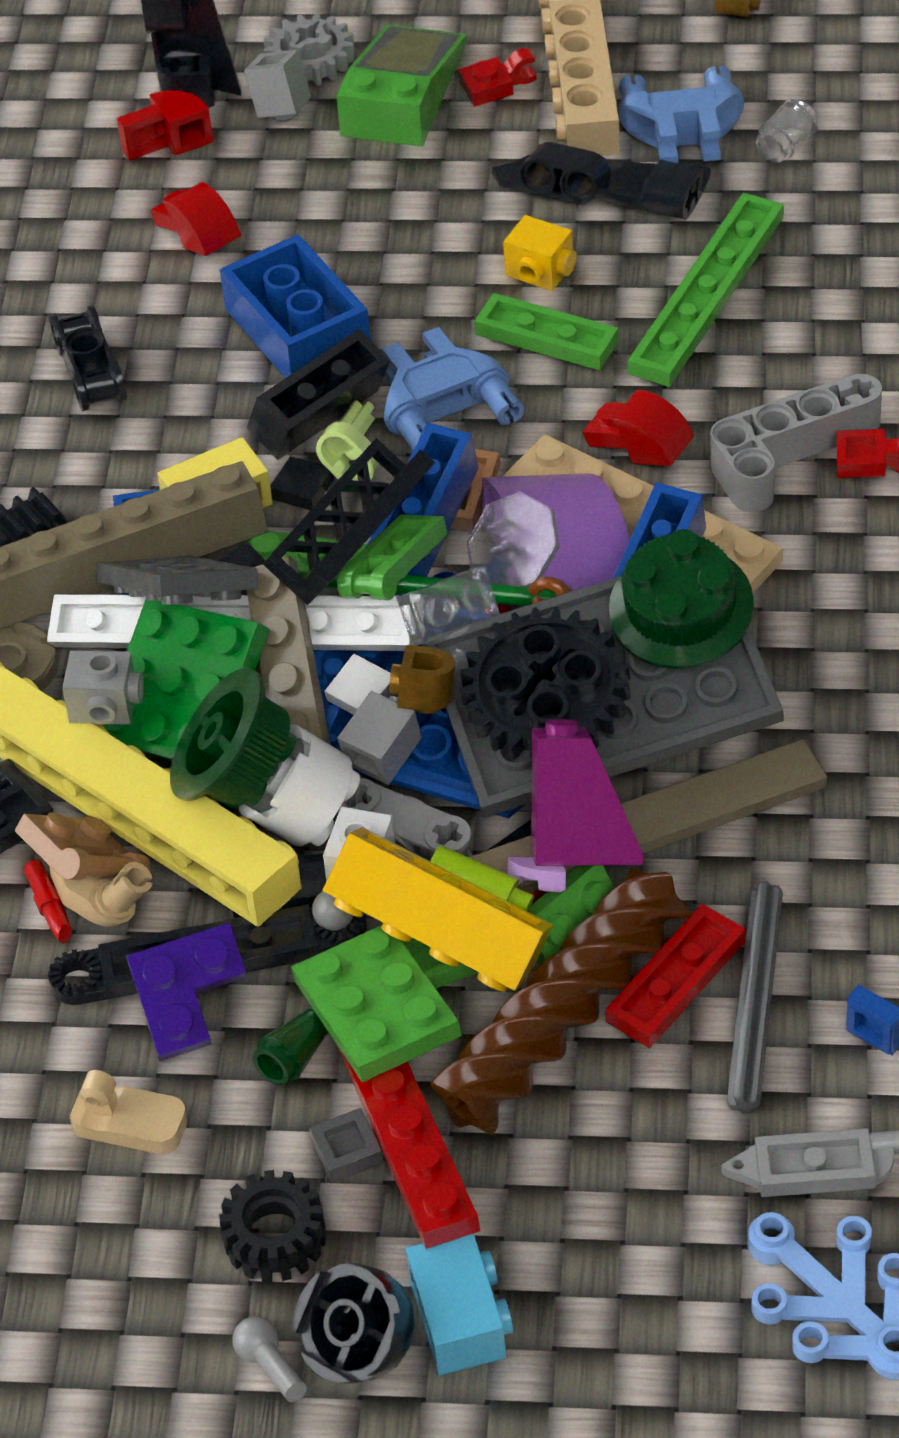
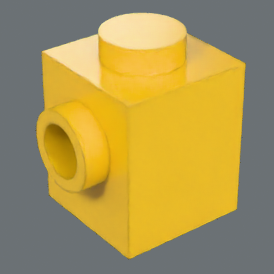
(539, 253)

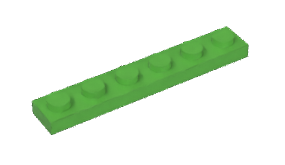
(705, 290)

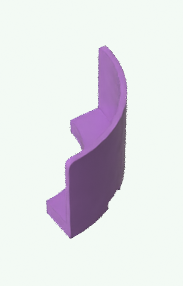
(587, 523)

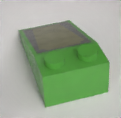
(398, 84)

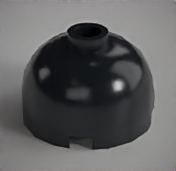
(354, 1323)

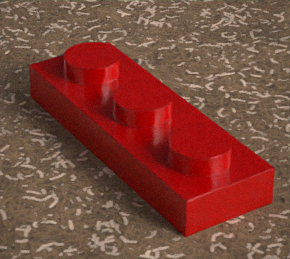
(675, 975)

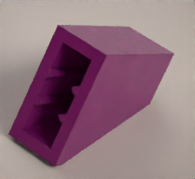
(574, 803)

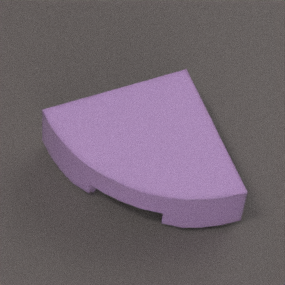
(548, 877)

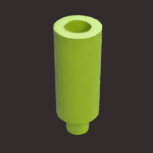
(484, 876)

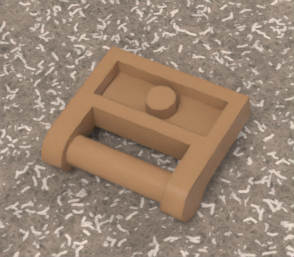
(76, 845)

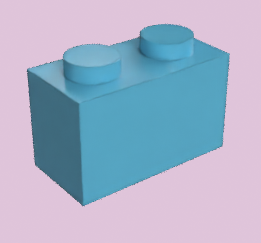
(458, 1304)

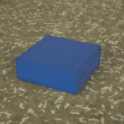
(873, 1020)

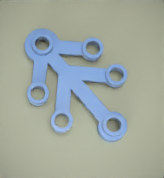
(836, 1300)

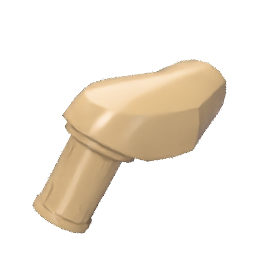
(105, 899)

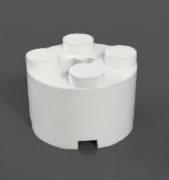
(305, 791)

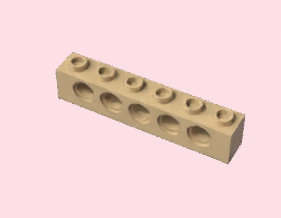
(582, 75)

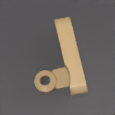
(127, 1115)

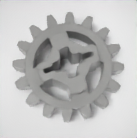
(321, 45)

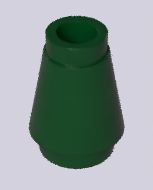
(288, 1049)

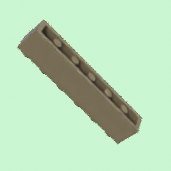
(171, 522)

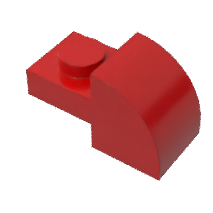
(171, 121)
(198, 218)
(645, 426)

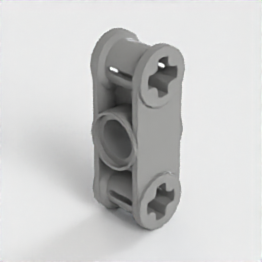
(414, 823)

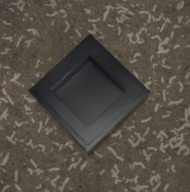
(301, 483)

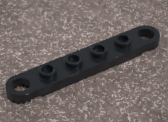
(281, 940)

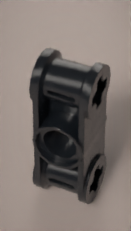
(87, 358)

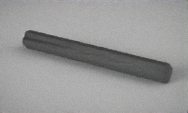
(755, 998)

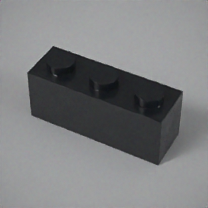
(317, 394)

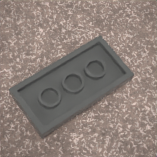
(177, 578)

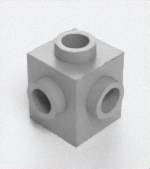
(101, 687)

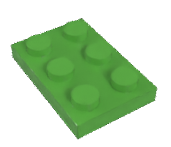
(375, 1002)

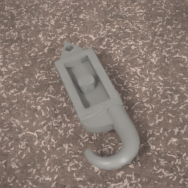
(815, 1162)

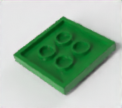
(181, 660)

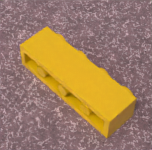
(437, 909)

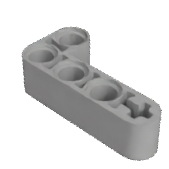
(757, 441)

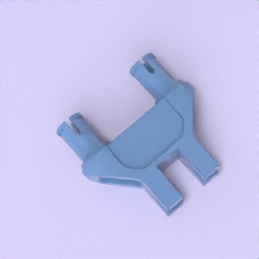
(681, 115)
(442, 385)

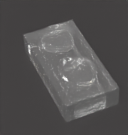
(447, 605)

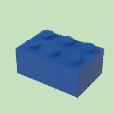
(291, 303)

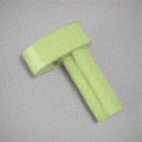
(346, 440)

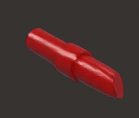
(48, 900)

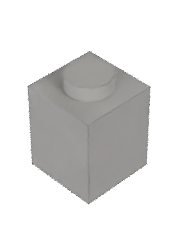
(278, 84)
(380, 737)

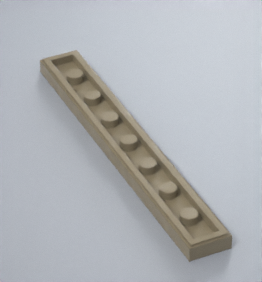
(701, 802)

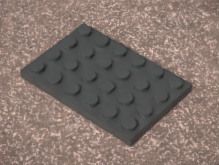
(663, 718)

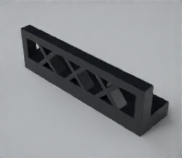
(363, 524)

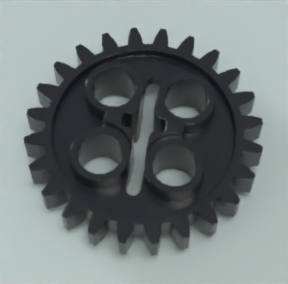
(544, 682)

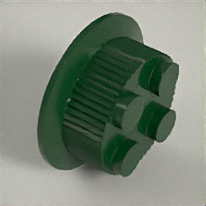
(680, 602)
(232, 743)

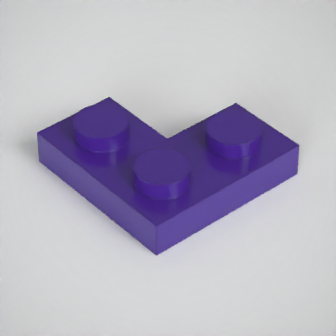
(171, 977)

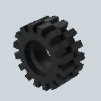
(277, 1253)

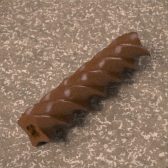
(558, 995)

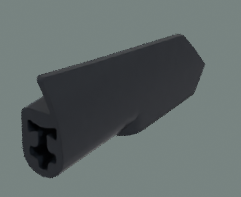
(190, 48)
(585, 175)

